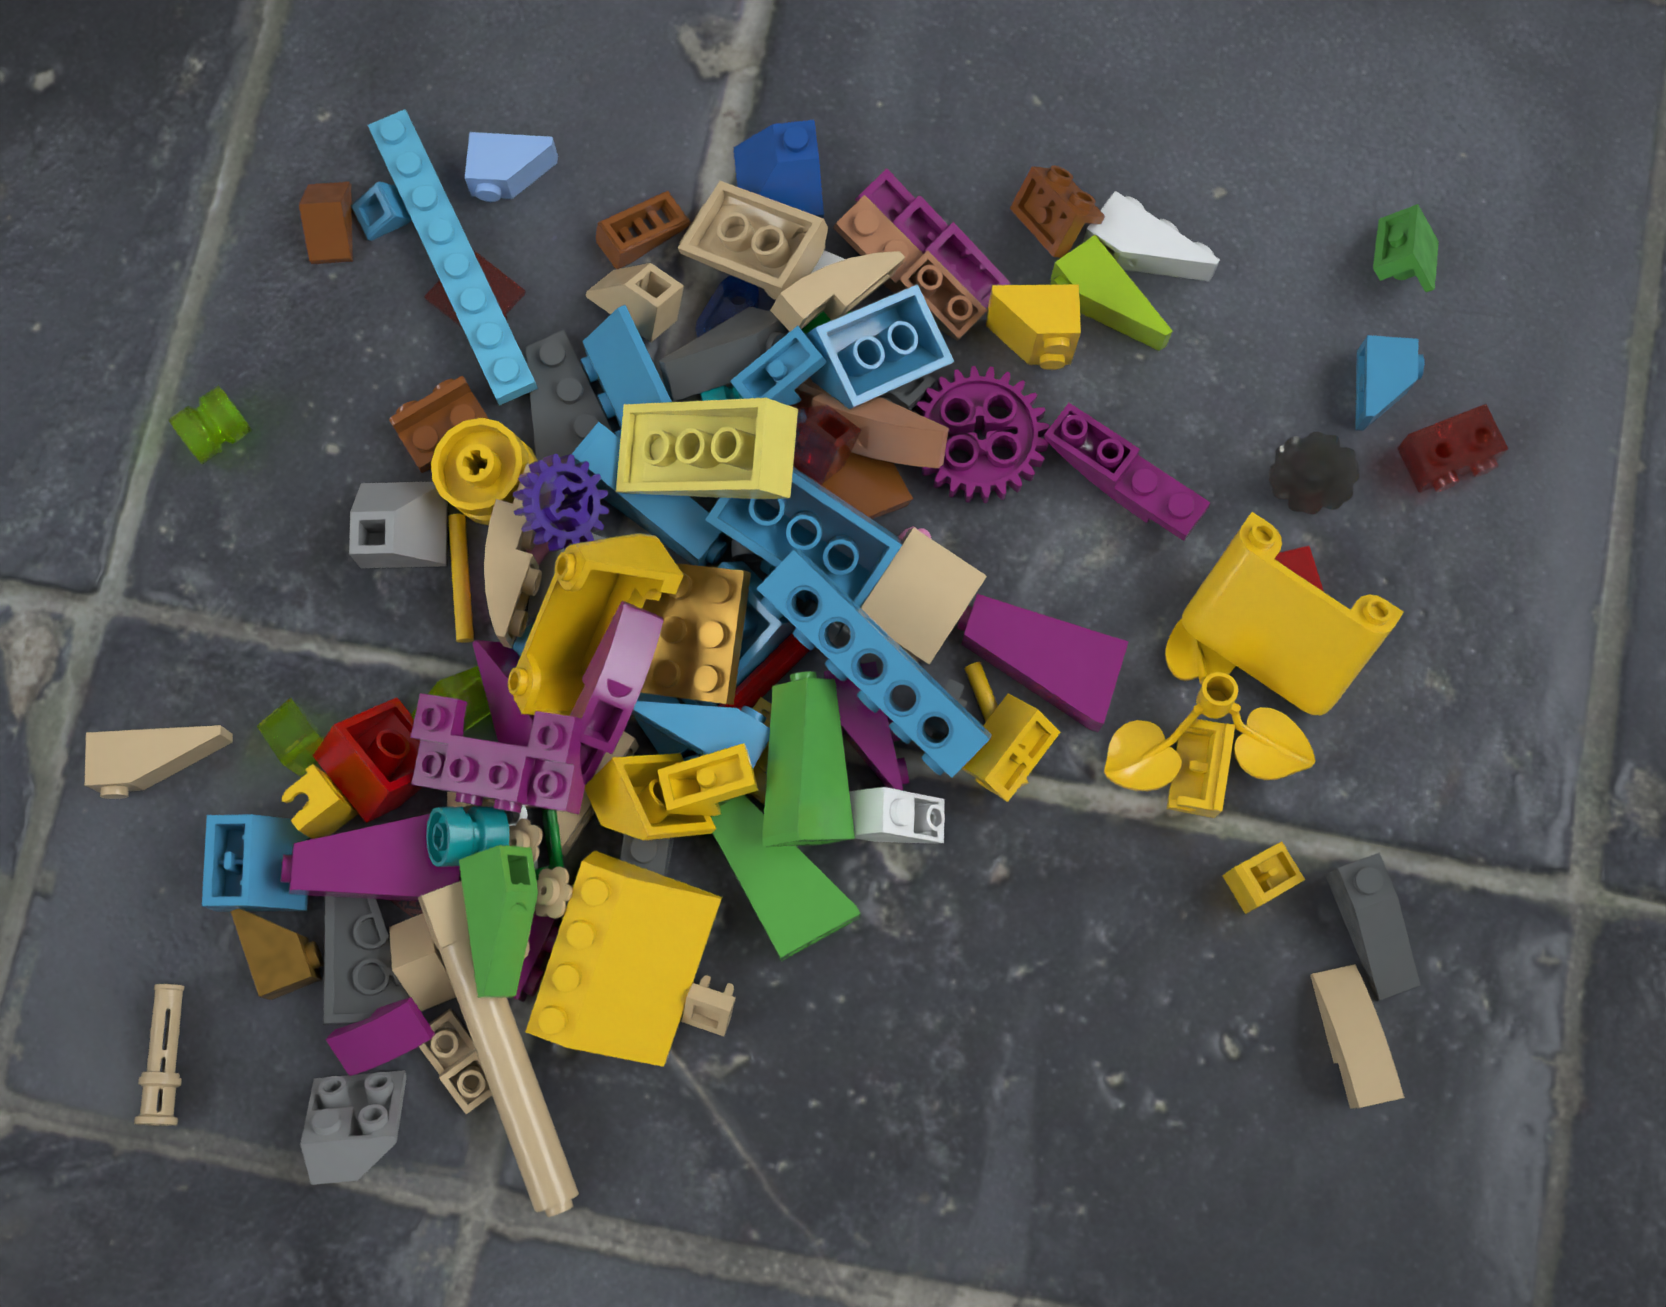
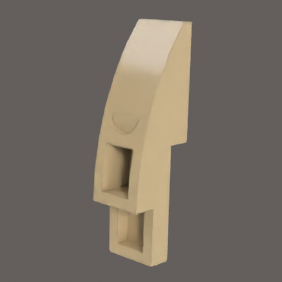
(509, 570)

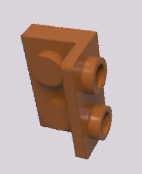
(1054, 208)
(426, 421)

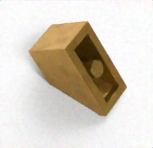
(276, 956)

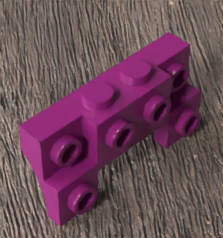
(512, 775)

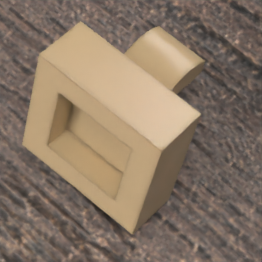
(708, 1007)

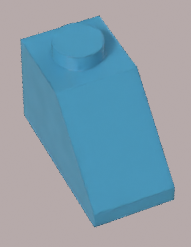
(1384, 375)

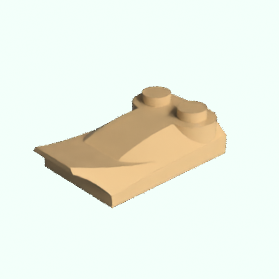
(755, 238)

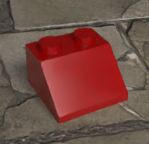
(372, 758)

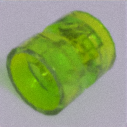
(210, 424)

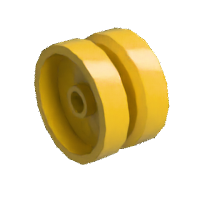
(478, 465)

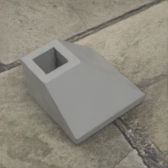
(398, 526)
(351, 1124)

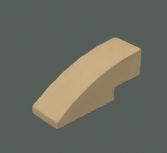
(835, 288)
(1356, 1037)

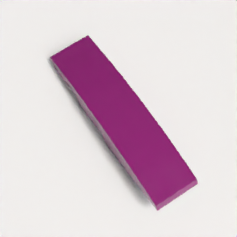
(931, 233)

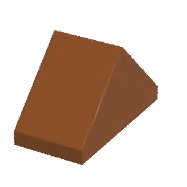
(327, 222)

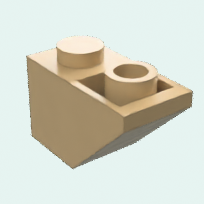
(648, 294)

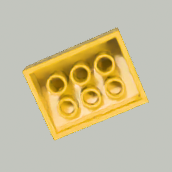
(623, 961)

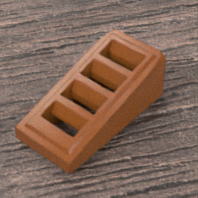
(620, 244)

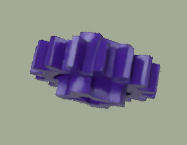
(546, 491)

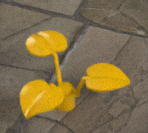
(1266, 749)

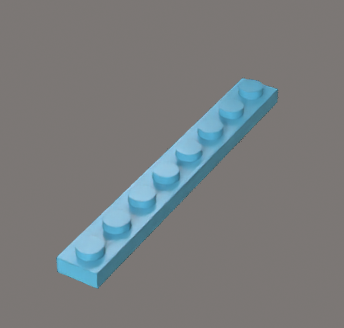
(453, 257)

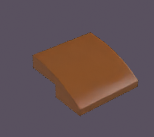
(869, 485)

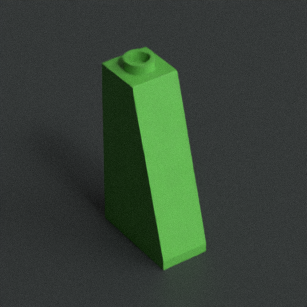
(806, 766)
(781, 884)

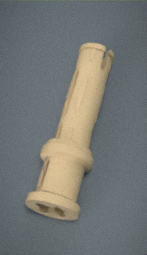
(167, 998)

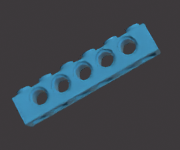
(780, 595)

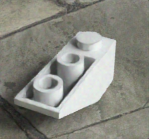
(1150, 244)

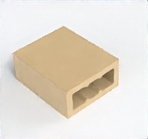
(922, 595)

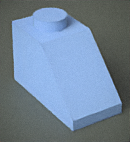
(506, 163)

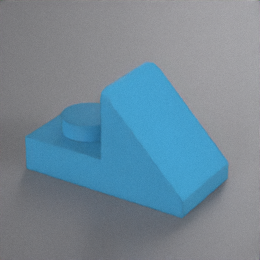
(780, 369)

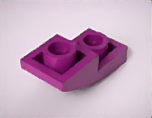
(381, 1037)

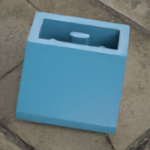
(246, 863)

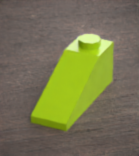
(1110, 294)

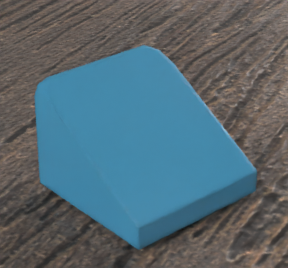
(381, 210)

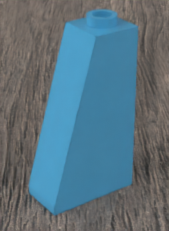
(673, 519)

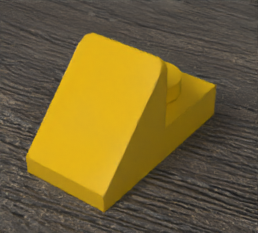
(702, 782)

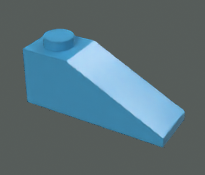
(707, 727)

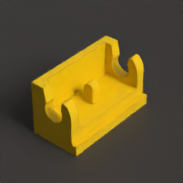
(1016, 746)
(1204, 769)
(326, 806)

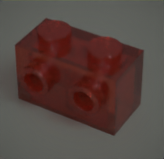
(1453, 449)

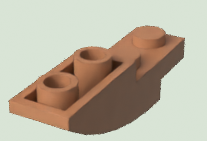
(948, 300)
(887, 429)

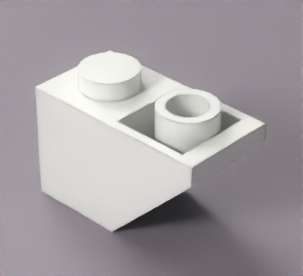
(897, 816)

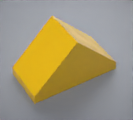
(1263, 877)

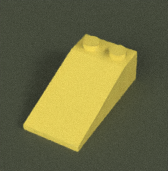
(708, 449)

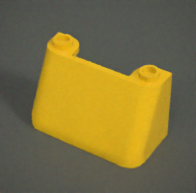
(577, 611)
(1283, 624)

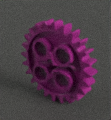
(984, 470)

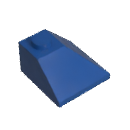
(782, 165)

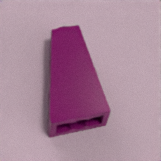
(1048, 656)
(368, 863)

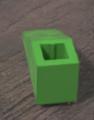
(499, 911)

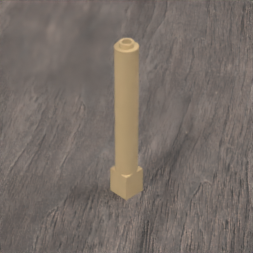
(502, 1059)

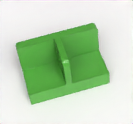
(1406, 248)

